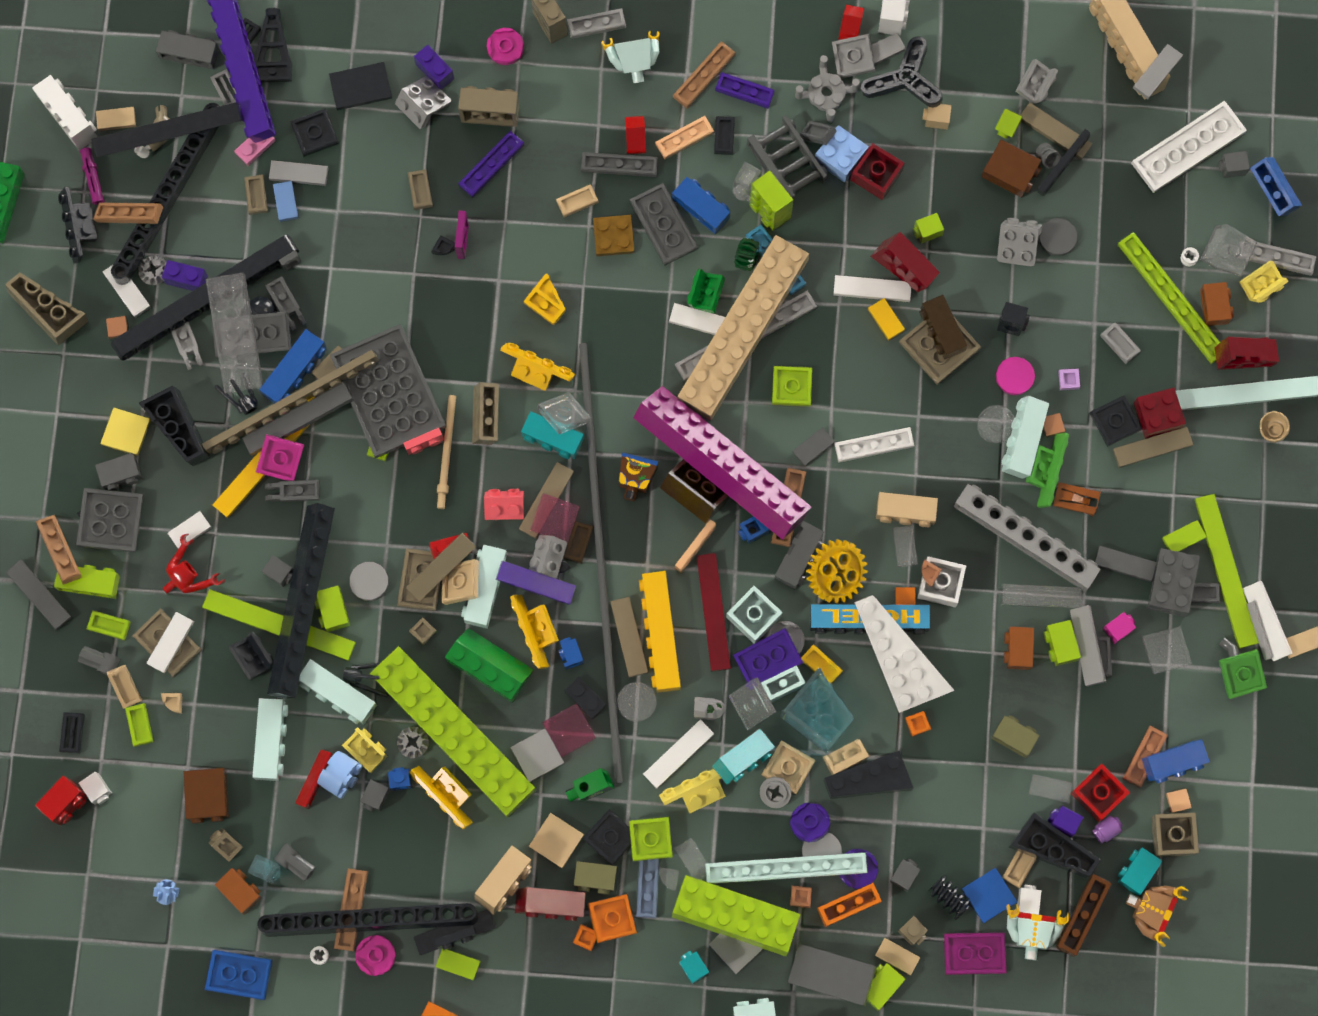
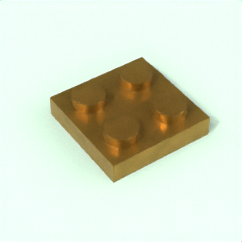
(613, 235)

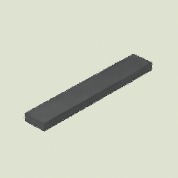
(299, 417)

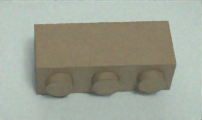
(485, 413)

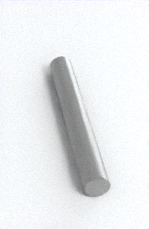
(1259, 631)

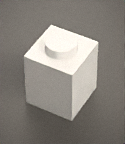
(95, 788)
(1029, 899)

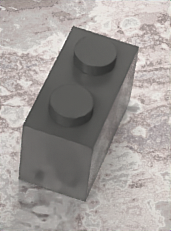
(119, 472)

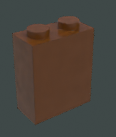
(1012, 169)
(206, 795)

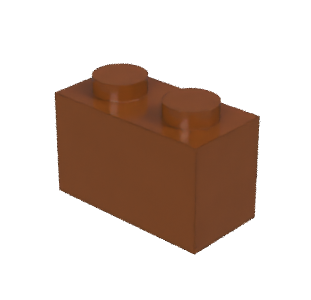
(1216, 304)
(1019, 648)
(238, 890)

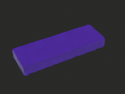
(744, 90)

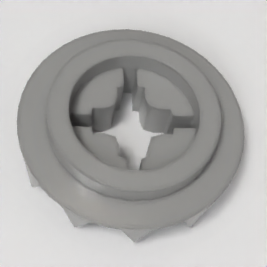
(148, 277)
(422, 742)
(766, 793)

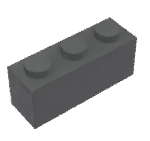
(187, 49)

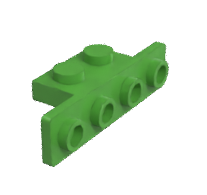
(1047, 469)

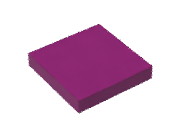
(461, 235)

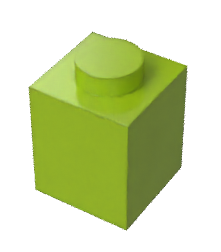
(1008, 123)
(928, 228)

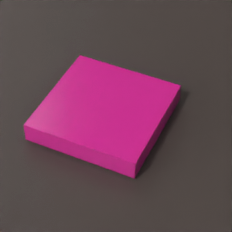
(279, 458)

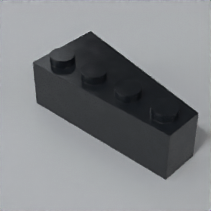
(176, 423)
(871, 778)
(1052, 846)

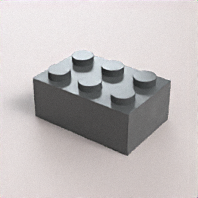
(1173, 582)

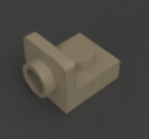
(224, 844)

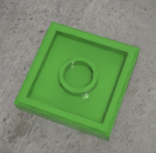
(1242, 674)

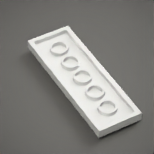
(1188, 146)

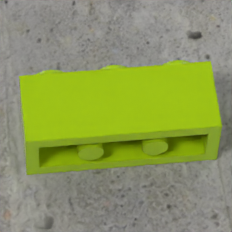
(93, 582)

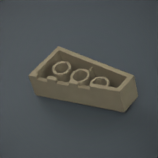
(47, 310)

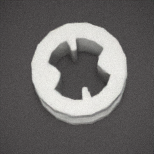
(1186, 261)
(325, 956)

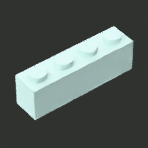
(1024, 437)
(480, 609)
(336, 692)
(269, 739)

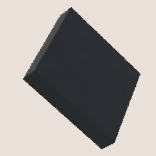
(314, 132)
(1115, 420)
(609, 837)

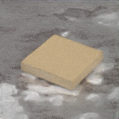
(461, 583)
(790, 765)
(556, 840)

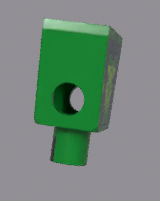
(598, 782)

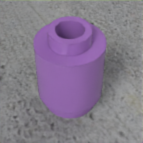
(1107, 829)

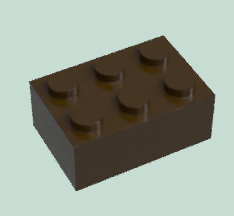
(694, 491)

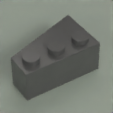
(799, 554)

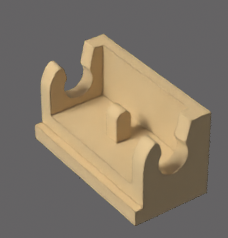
(846, 757)

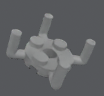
(829, 81)

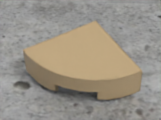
(173, 701)

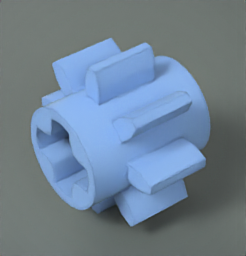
(166, 892)

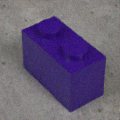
(434, 67)
(184, 275)
(1065, 820)

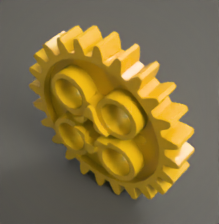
(851, 562)

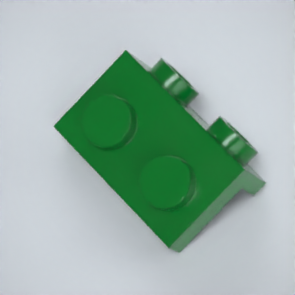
(705, 291)

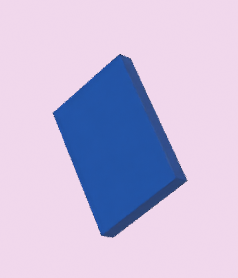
(238, 974)

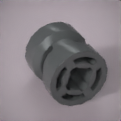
(1047, 155)

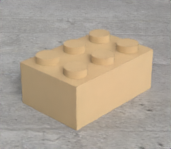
(503, 880)

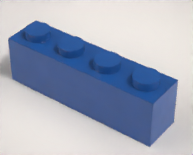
(293, 367)

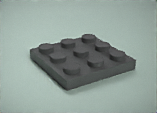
(109, 520)

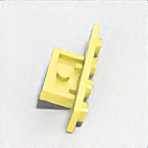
(696, 791)

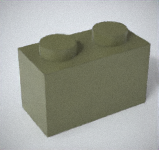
(1015, 736)
(595, 877)

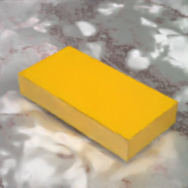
(886, 319)
(816, 658)

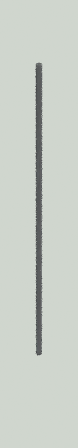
(601, 567)

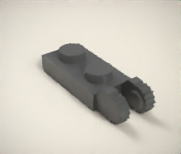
(284, 300)
(294, 491)

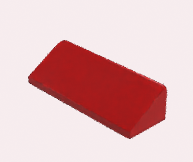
(311, 786)

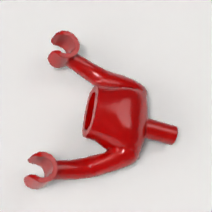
(183, 574)

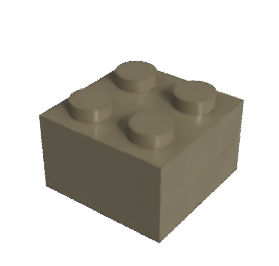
(1175, 834)

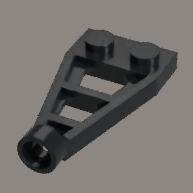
(273, 71)

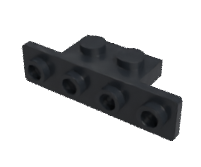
(78, 222)
(446, 936)

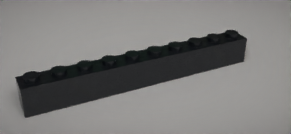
(301, 601)

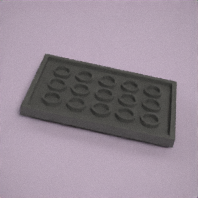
(392, 395)

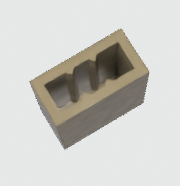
(550, 19)

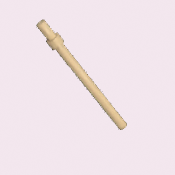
(442, 487)

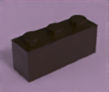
(943, 327)

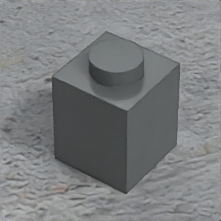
(1234, 164)
(278, 571)
(374, 796)
(905, 874)

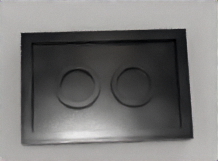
(360, 86)

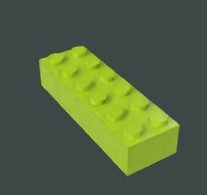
(735, 915)

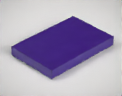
(768, 657)

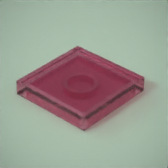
(554, 517)
(569, 730)

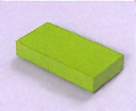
(1184, 537)
(108, 625)
(139, 725)
(458, 964)

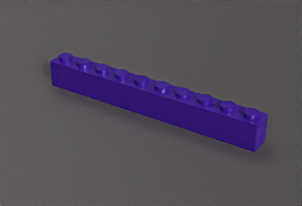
(243, 69)

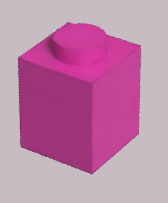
(1120, 627)

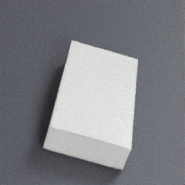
(193, 526)

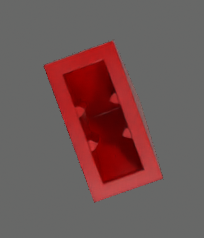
(851, 22)
(635, 135)

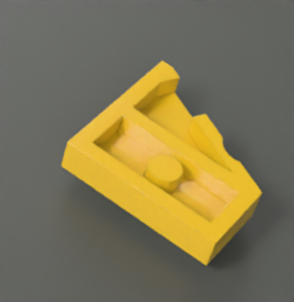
(545, 301)

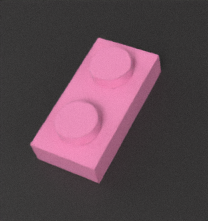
(249, 150)

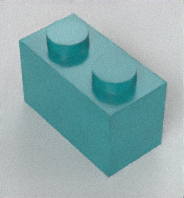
(1139, 871)
(693, 967)

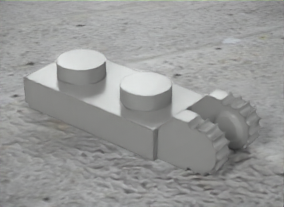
(186, 344)

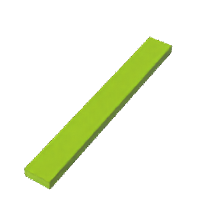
(1170, 295)
(1226, 571)
(272, 623)

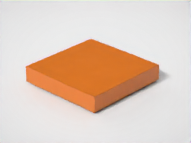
(612, 918)

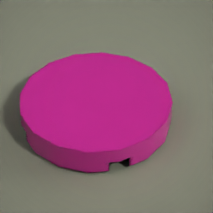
(505, 46)
(1015, 376)
(375, 955)

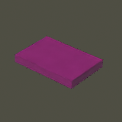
(975, 953)

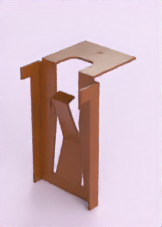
(1069, 496)

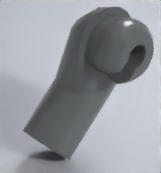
(1231, 648)

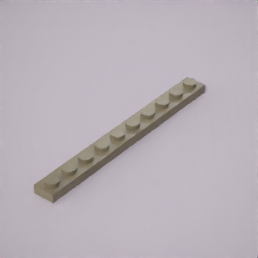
(285, 405)

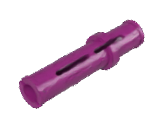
(89, 168)

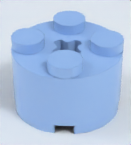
(339, 774)

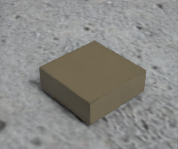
(422, 631)

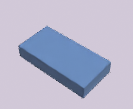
(285, 201)

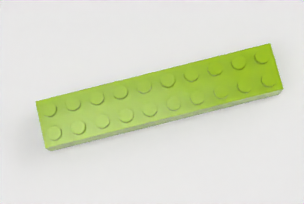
(453, 732)

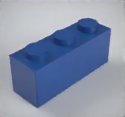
(1275, 186)
(701, 204)
(1175, 761)

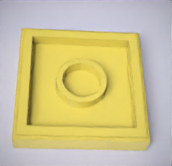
(125, 431)

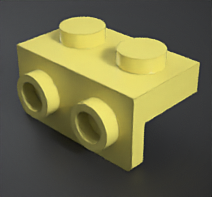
(1263, 282)
(365, 750)

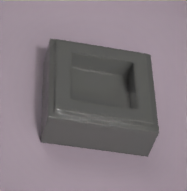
(290, 260)

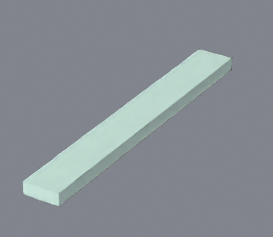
(1248, 393)
(786, 868)

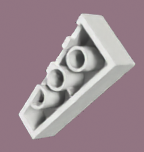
(65, 112)

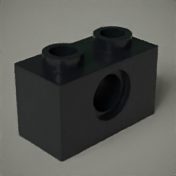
(1013, 319)

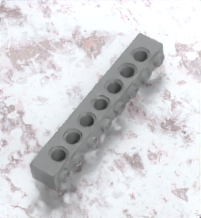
(1030, 547)

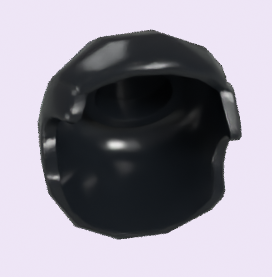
(262, 305)

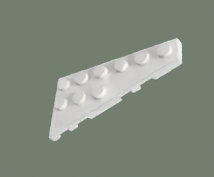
(904, 666)

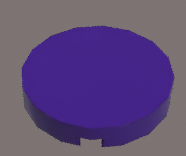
(810, 822)
(861, 880)

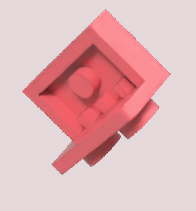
(419, 443)
(504, 504)

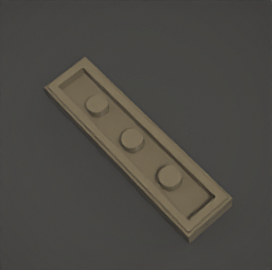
(1052, 129)
(1153, 447)
(554, 487)
(440, 566)
(629, 637)

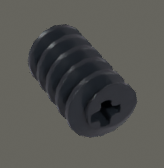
(950, 897)

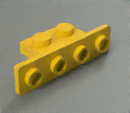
(534, 369)
(536, 628)
(446, 792)

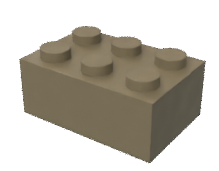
(489, 106)

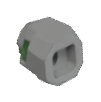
(708, 708)

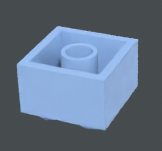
(841, 154)

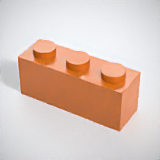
(849, 905)

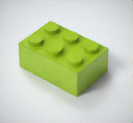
(770, 201)

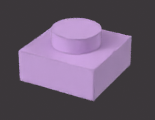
(1069, 379)

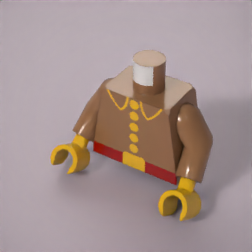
(1155, 910)

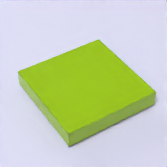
(792, 386)
(650, 839)

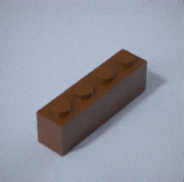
(1083, 915)

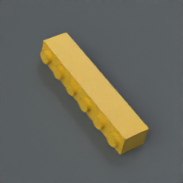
(661, 632)

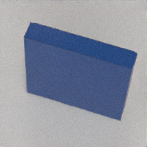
(989, 895)

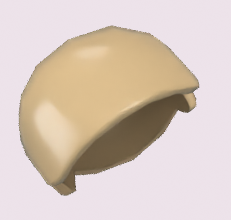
(1274, 426)

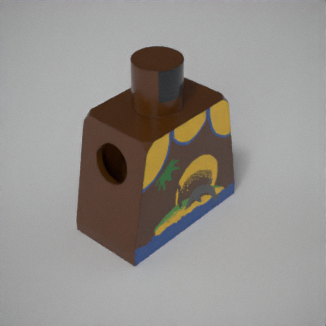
(636, 474)

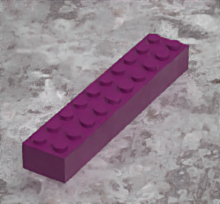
(722, 462)

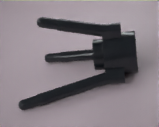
(246, 403)
(354, 675)

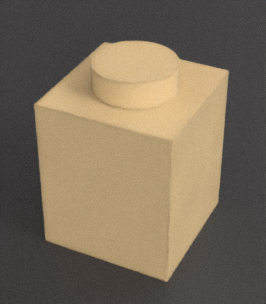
(937, 117)

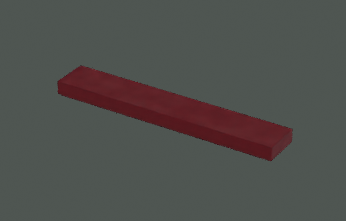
(713, 612)

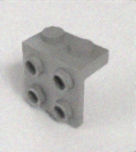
(421, 100)
(1018, 242)

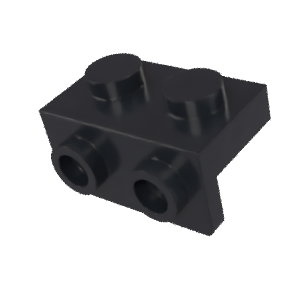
(252, 656)

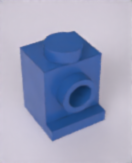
(752, 522)
(570, 653)
(399, 779)

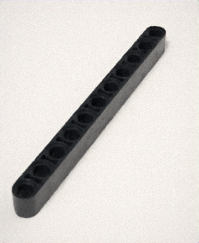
(167, 202)
(197, 301)
(360, 914)

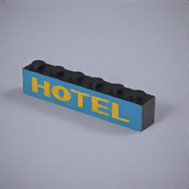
(846, 618)

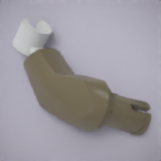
(143, 151)

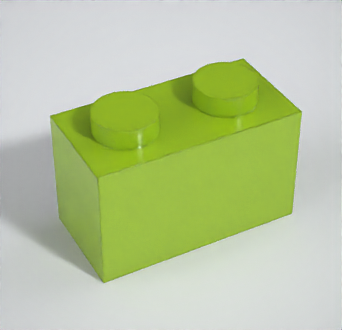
(332, 609)
(1062, 643)
(884, 985)

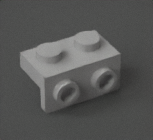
(1036, 82)
(548, 555)

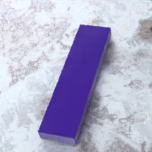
(491, 164)
(535, 582)

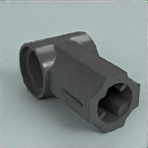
(102, 662)
(293, 861)

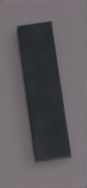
(1064, 162)

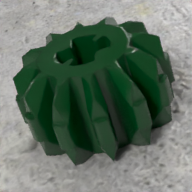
(746, 254)

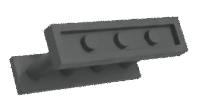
(767, 160)

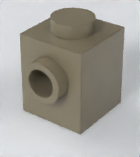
(913, 931)

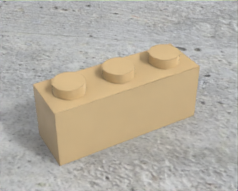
(906, 509)

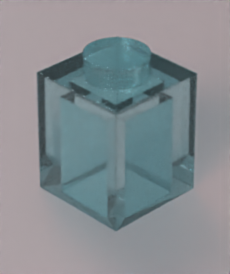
(265, 869)

